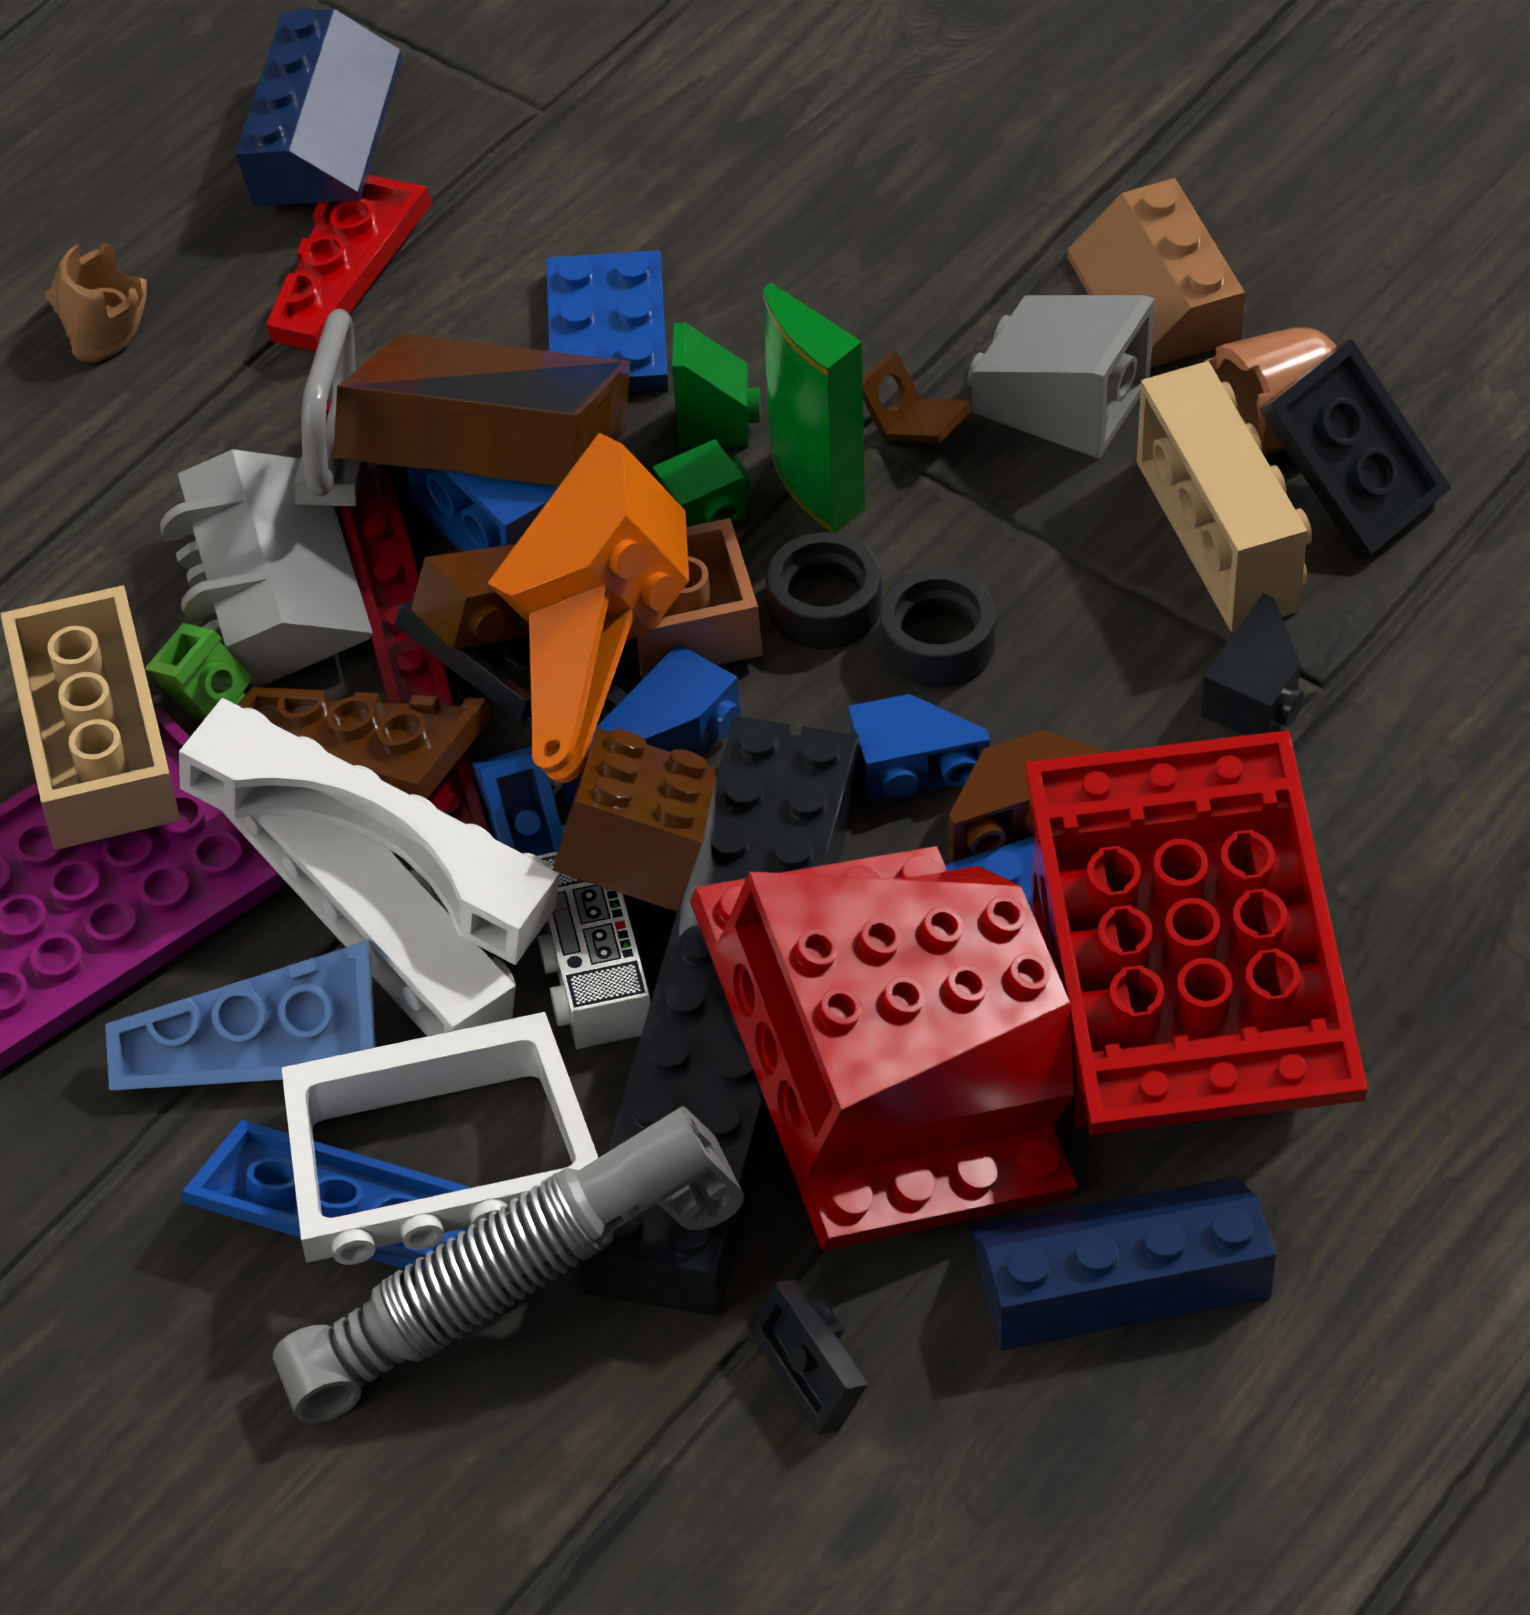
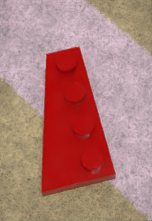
(344, 257)

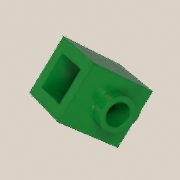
(706, 484)

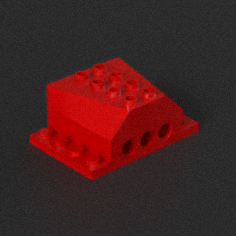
(1190, 934)
(899, 1038)

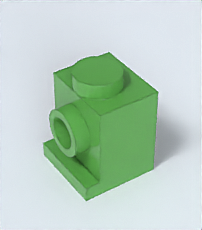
(198, 671)

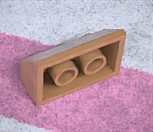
(1160, 249)

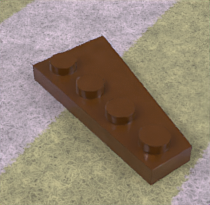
(400, 742)

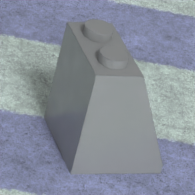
(1066, 367)

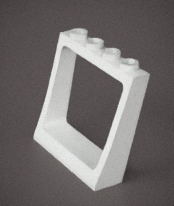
(411, 1073)

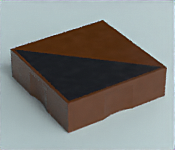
(479, 408)

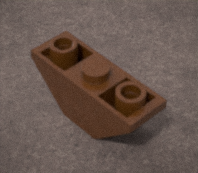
(995, 798)

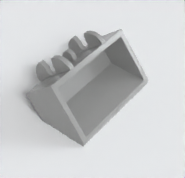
(265, 565)

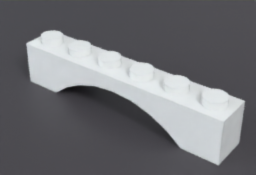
(260, 769)

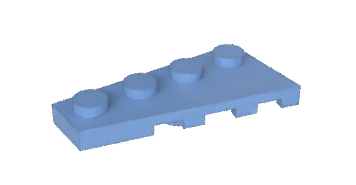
(249, 1026)

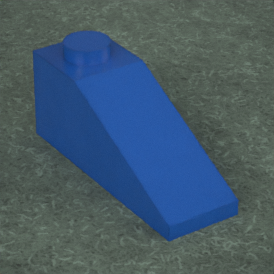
(676, 706)

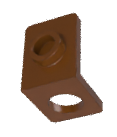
(911, 416)

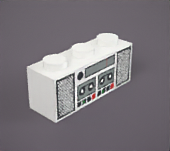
(595, 962)

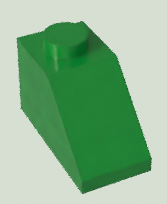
(711, 392)

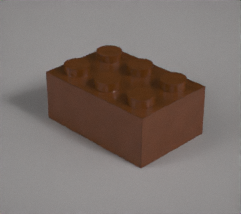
(637, 818)

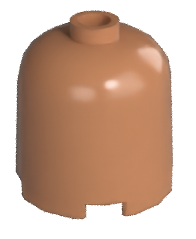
(1265, 366)

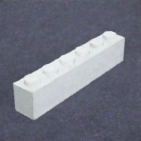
(372, 897)

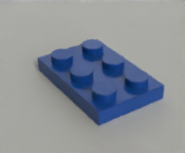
(611, 311)

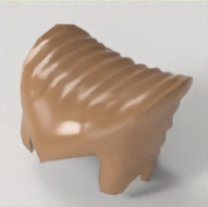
(96, 303)

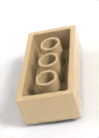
(1221, 492)
(89, 718)

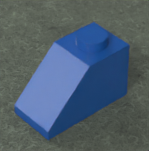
(518, 802)

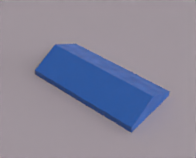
(255, 1183)

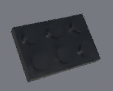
(1355, 448)

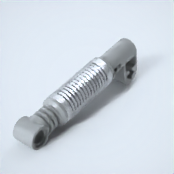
(573, 1217)

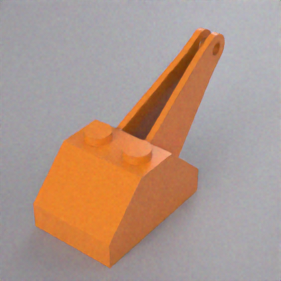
(587, 579)

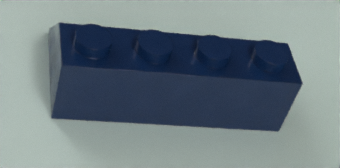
(317, 110)
(1124, 1262)

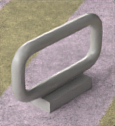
(321, 476)

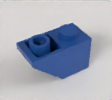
(912, 747)

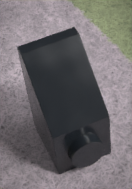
(1255, 675)

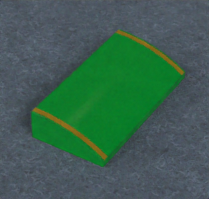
(814, 409)

